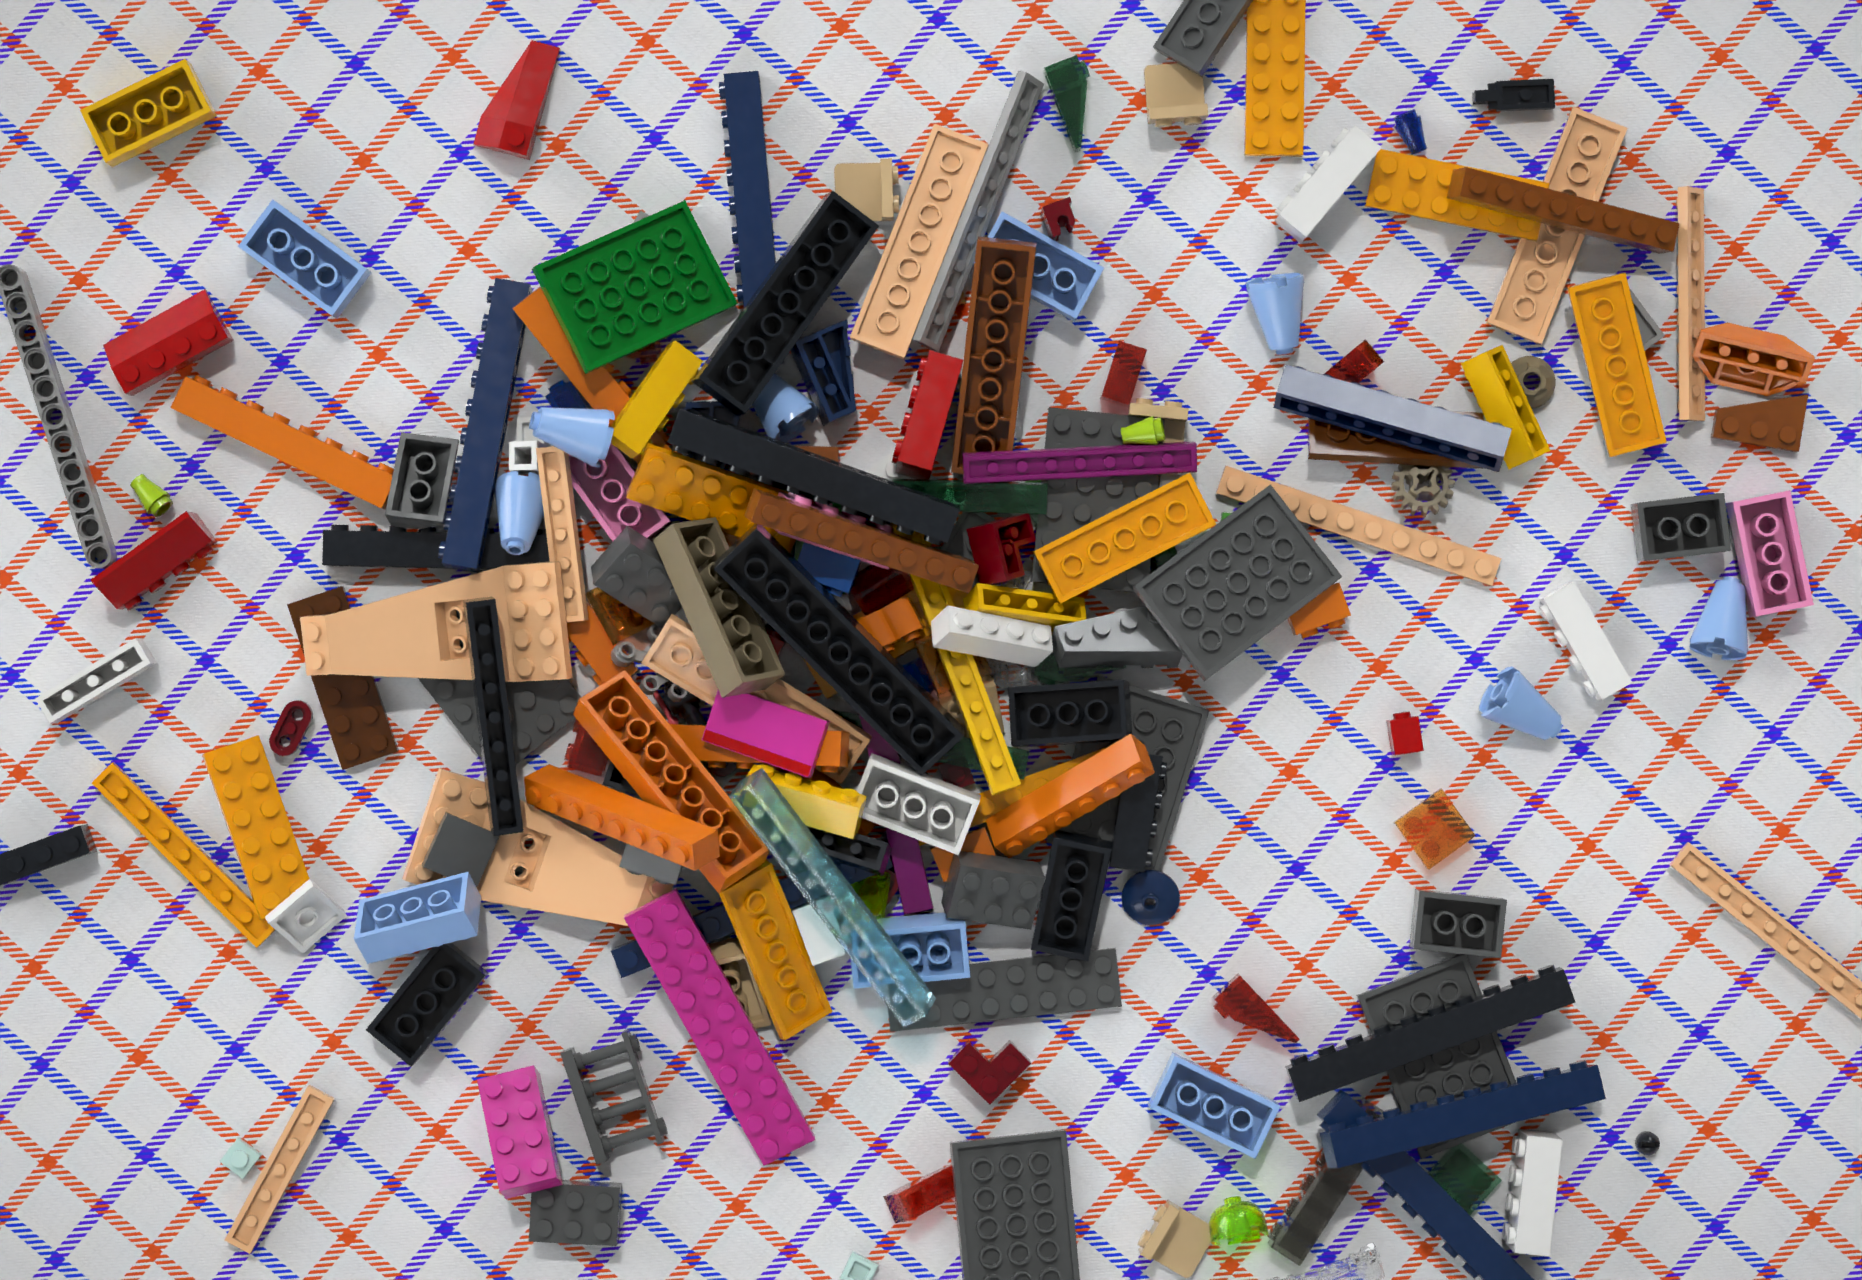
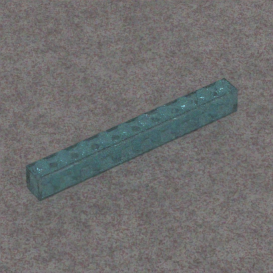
(832, 897)

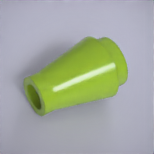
(1144, 432)
(154, 499)

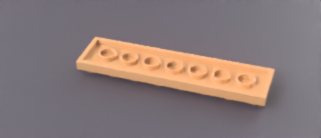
(919, 241)
(1543, 266)
(680, 660)

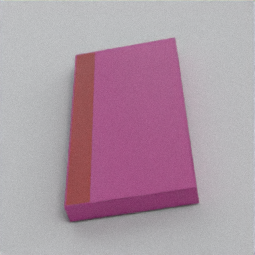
(766, 732)

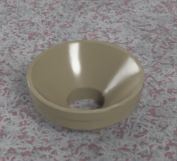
(1545, 373)

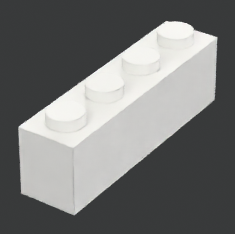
(991, 636)
(1585, 641)
(96, 680)

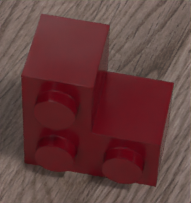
(997, 550)
(990, 1076)

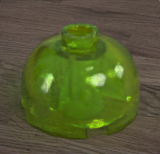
(1236, 1222)

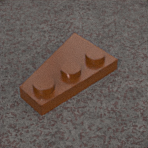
(1764, 424)

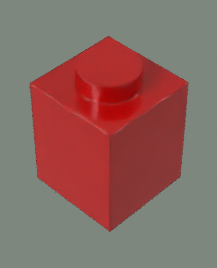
(1404, 734)

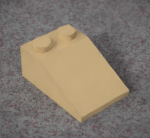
(738, 972)

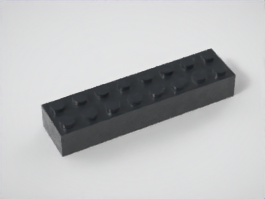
(785, 303)

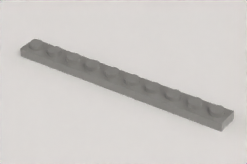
(978, 211)

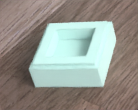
(859, 1268)

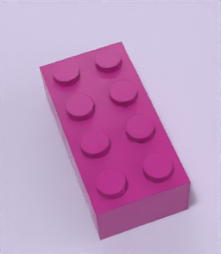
(519, 1132)

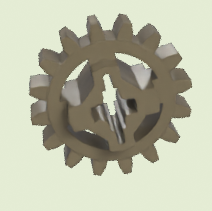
(1430, 493)

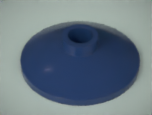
(1150, 885)

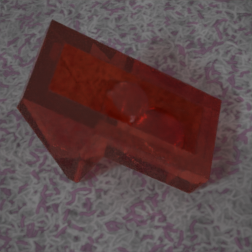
(1356, 364)

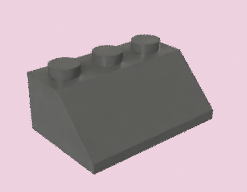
(421, 481)

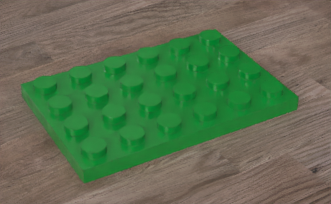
(634, 286)

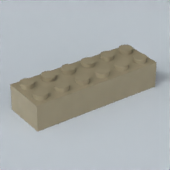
(721, 620)

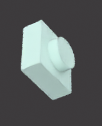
(240, 1157)

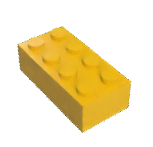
(148, 113)

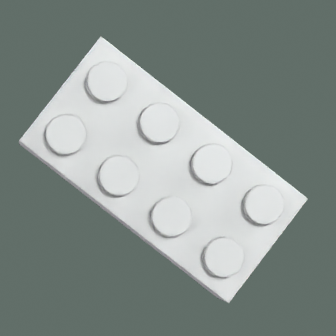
(1332, 177)
(917, 804)
(1533, 1192)

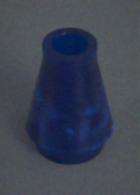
(1411, 131)

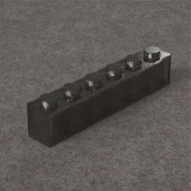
(1316, 1203)

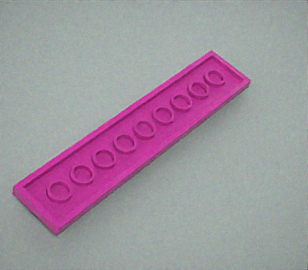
(719, 1026)

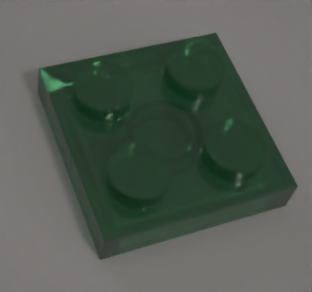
(1464, 1177)

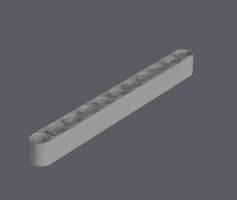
(66, 427)

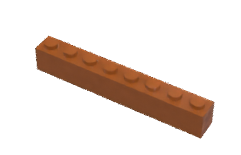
(1562, 210)
(861, 540)

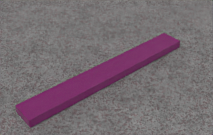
(1079, 462)
(905, 849)

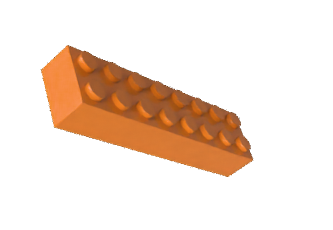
(668, 773)

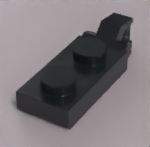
(1517, 95)

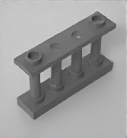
(584, 1090)

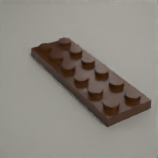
(1342, 444)
(347, 701)

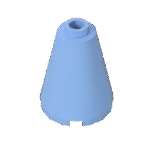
(1278, 309)
(783, 410)
(575, 431)
(518, 510)
(1723, 622)
(1520, 706)

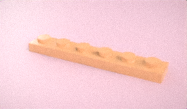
(562, 527)
(279, 1169)

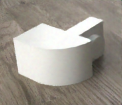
(523, 451)

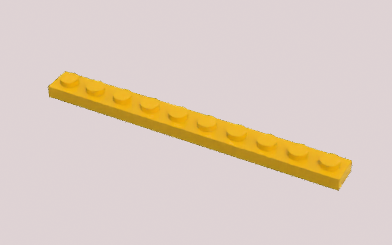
(968, 690)

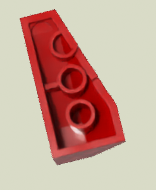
(517, 108)

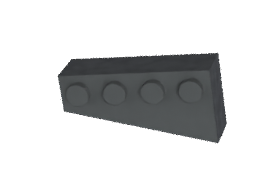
(1115, 640)

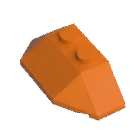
(1751, 359)

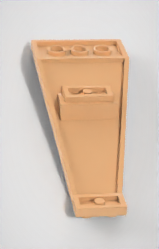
(421, 633)
(560, 869)

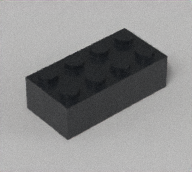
(1069, 713)
(1071, 895)
(427, 1002)

